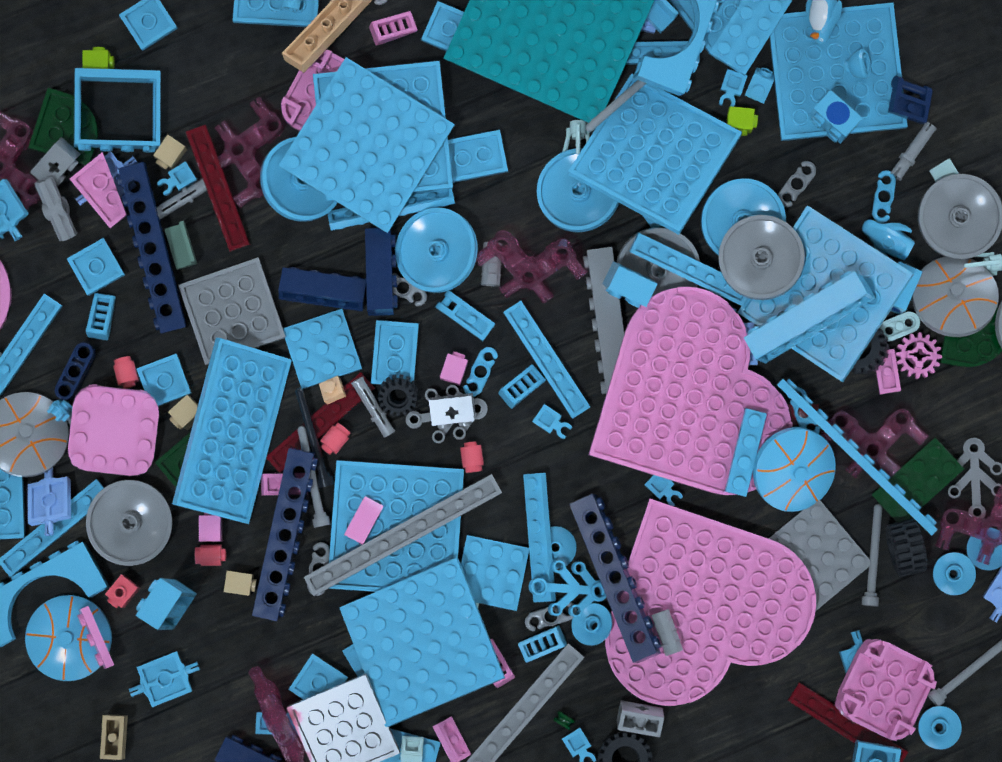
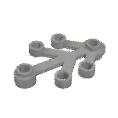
(427, 416)
(975, 474)

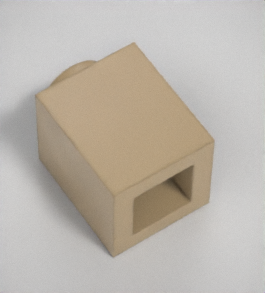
(169, 153)
(240, 583)

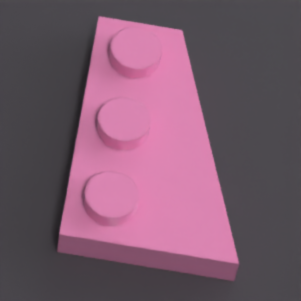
(100, 190)

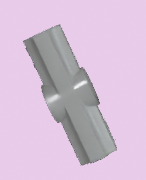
(55, 208)

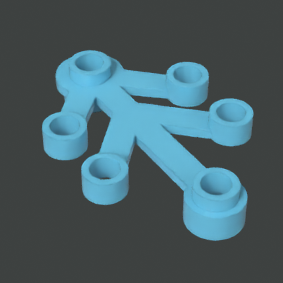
(572, 589)

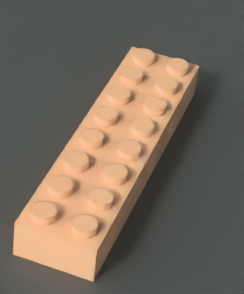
(322, 32)

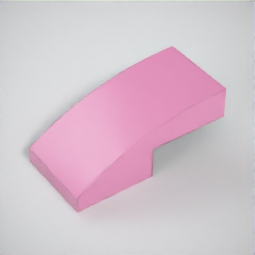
(271, 484)
(364, 520)

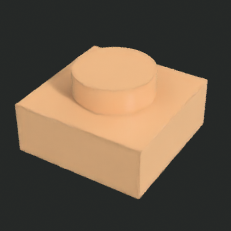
(332, 390)

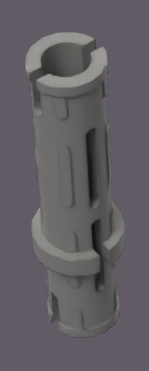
(908, 158)
(198, 186)
(378, 415)

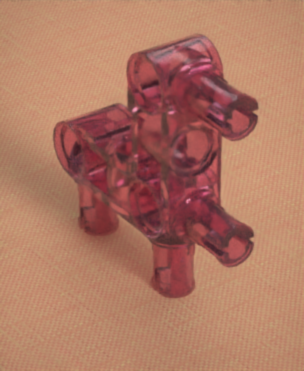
(251, 140)
(10, 149)
(540, 266)
(882, 439)
(974, 527)
(276, 717)

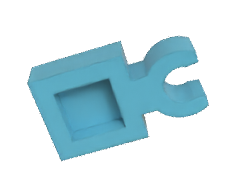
(732, 85)
(180, 177)
(61, 410)
(549, 420)
(661, 486)
(577, 744)

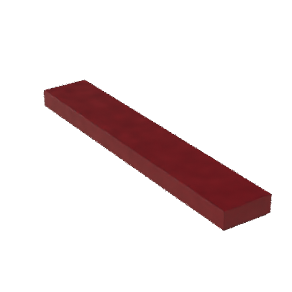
(217, 188)
(322, 421)
(831, 716)

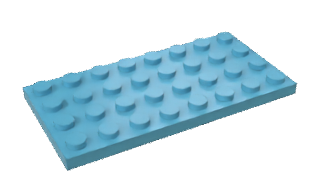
(232, 431)

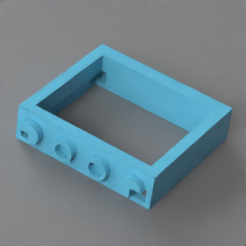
(117, 75)

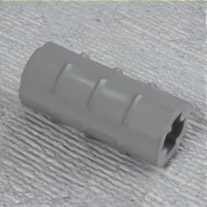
(491, 270)
(667, 632)

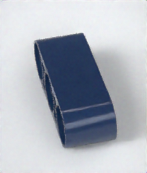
(75, 361)

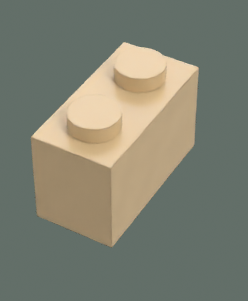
(184, 413)
(113, 737)

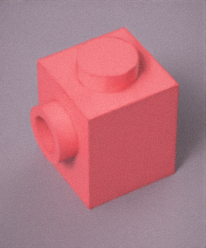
(121, 592)

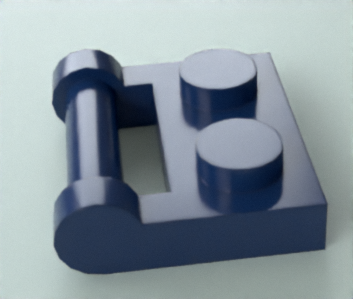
(908, 106)

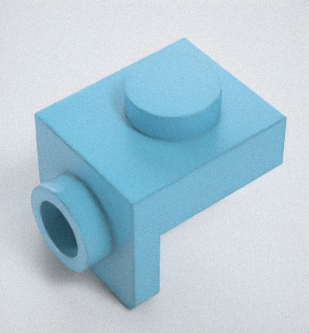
(760, 84)

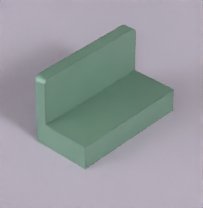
(180, 246)

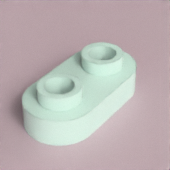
(898, 325)

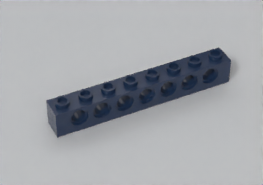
(139, 173)
(582, 510)
(262, 606)

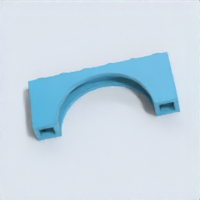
(674, 72)
(74, 564)

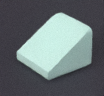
(943, 170)
(412, 749)

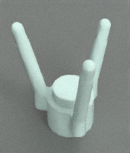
(577, 131)
(991, 262)

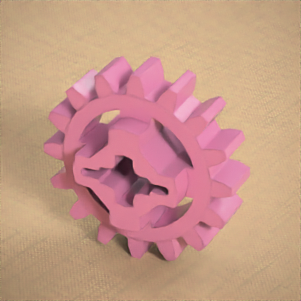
(918, 346)

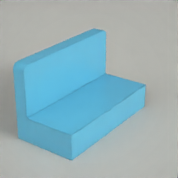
(661, 15)

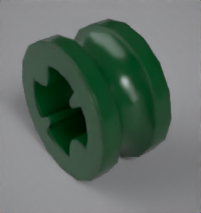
(564, 720)

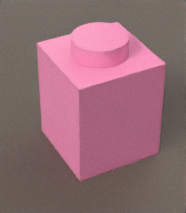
(454, 368)
(210, 528)

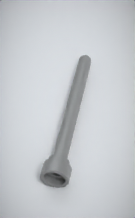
(614, 105)
(320, 516)
(870, 597)
(939, 695)

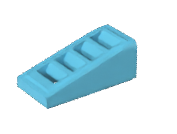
(96, 333)
(509, 399)
(558, 635)

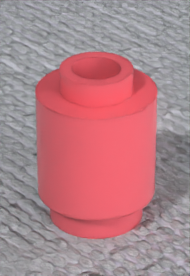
(125, 372)
(334, 439)
(472, 457)
(210, 555)

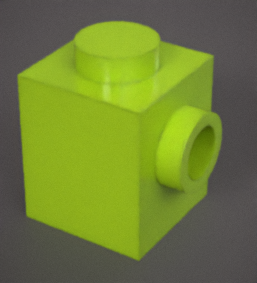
(98, 59)
(742, 119)

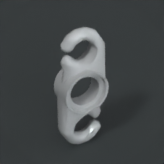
(806, 179)
(412, 290)
(319, 559)
(539, 614)

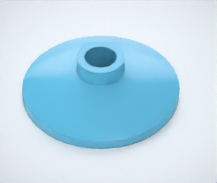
(566, 544)
(974, 546)
(965, 573)
(583, 629)
(950, 727)

